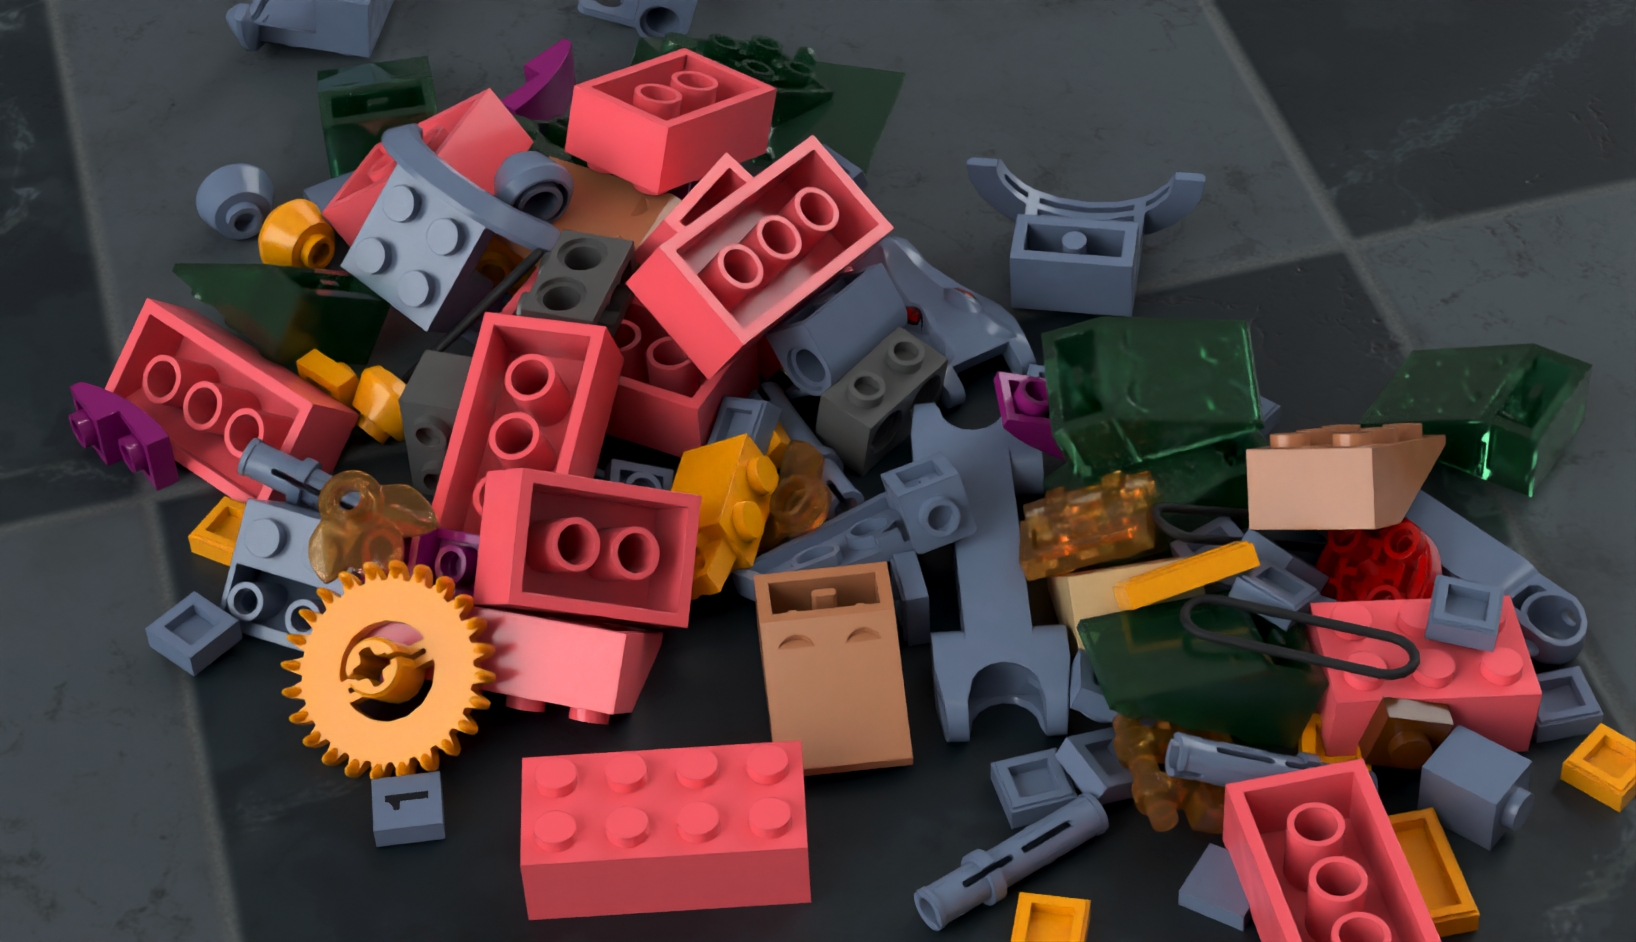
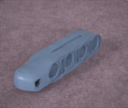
(1478, 557)

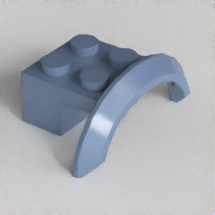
(324, 25)
(431, 234)
(1078, 251)

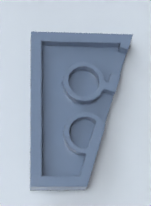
(855, 537)

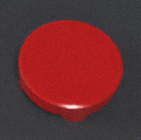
(1379, 563)

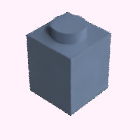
(1476, 787)

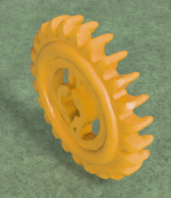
(345, 672)

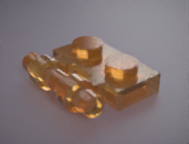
(1087, 525)
(1155, 792)

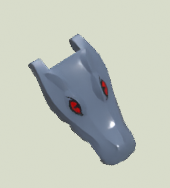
(950, 317)

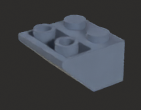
(273, 572)

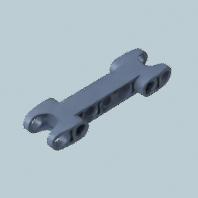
(998, 650)

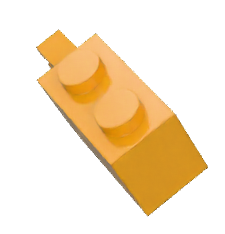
(734, 506)

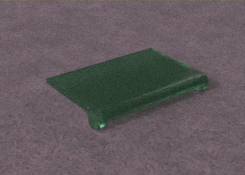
(847, 123)

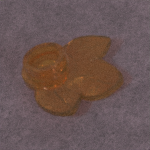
(801, 497)
(368, 531)

